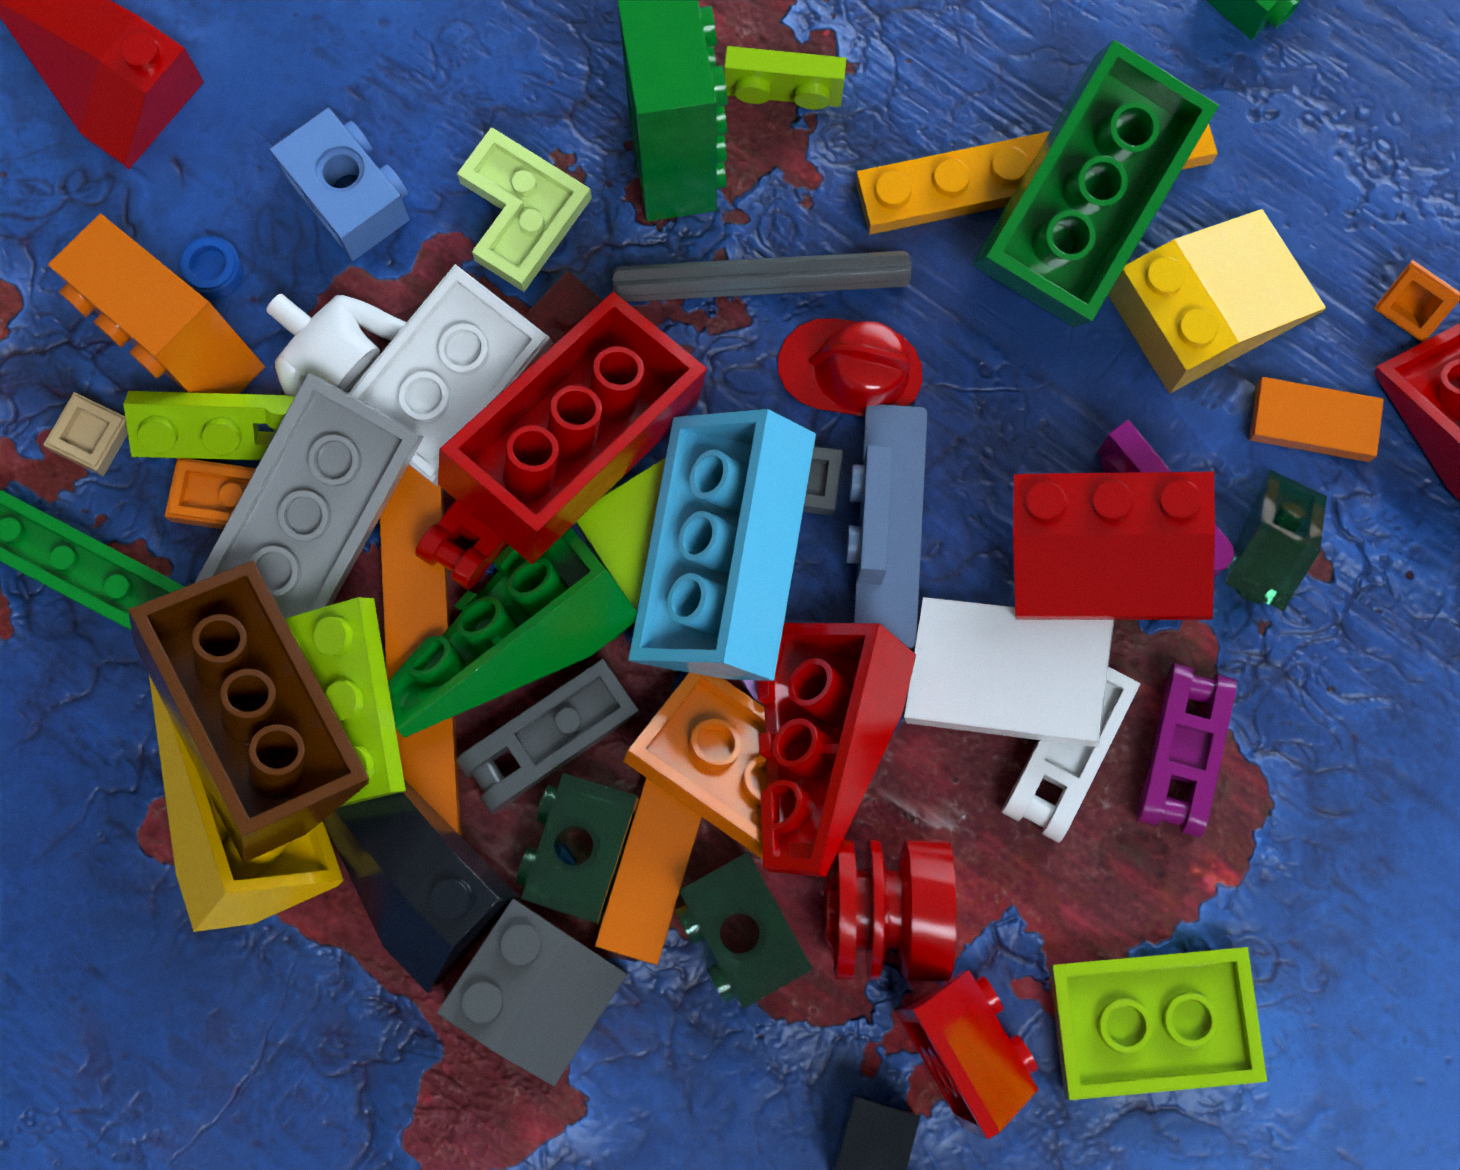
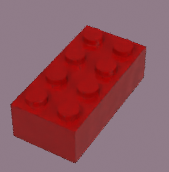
(570, 427)

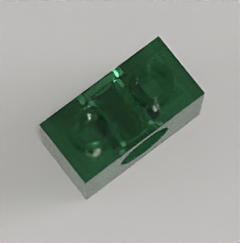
(583, 888)
(741, 891)

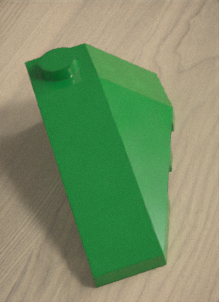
(512, 633)

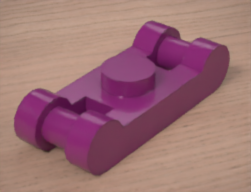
(1187, 750)

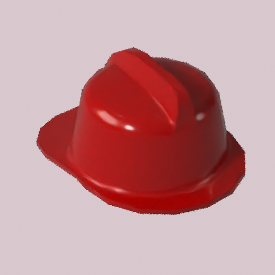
(849, 366)

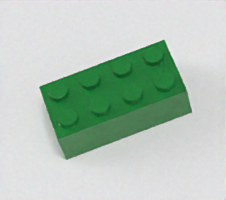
(674, 104)
(1095, 184)

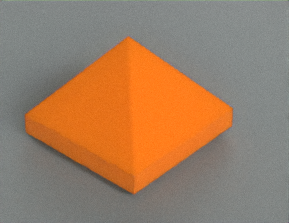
(1418, 301)

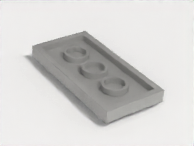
(315, 496)

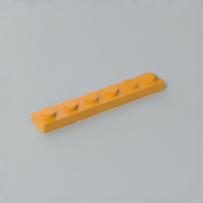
(961, 181)

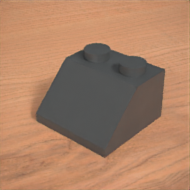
(532, 993)

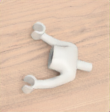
(330, 341)

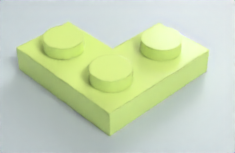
(535, 202)

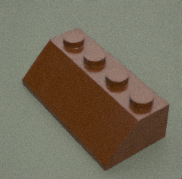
(247, 708)

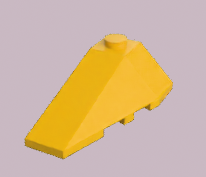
(209, 870)

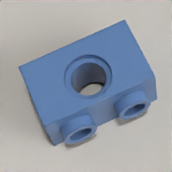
(353, 215)

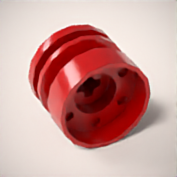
(893, 910)

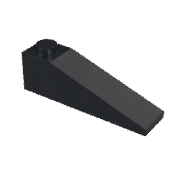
(418, 882)

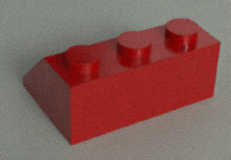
(1114, 546)

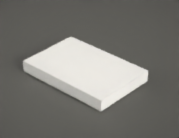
(450, 363)
(1009, 675)

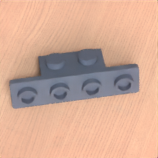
(890, 519)

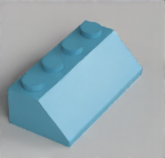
(723, 545)

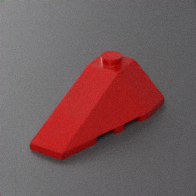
(105, 69)
(825, 735)

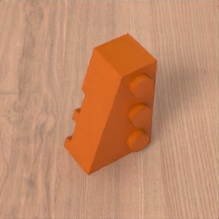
(154, 311)

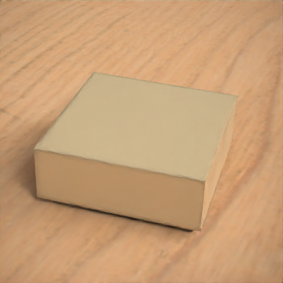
(87, 434)

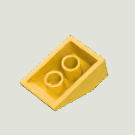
(1212, 297)

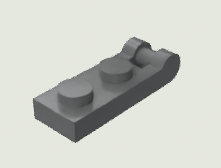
(549, 735)

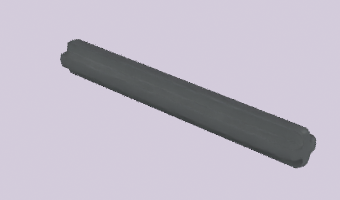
(762, 276)

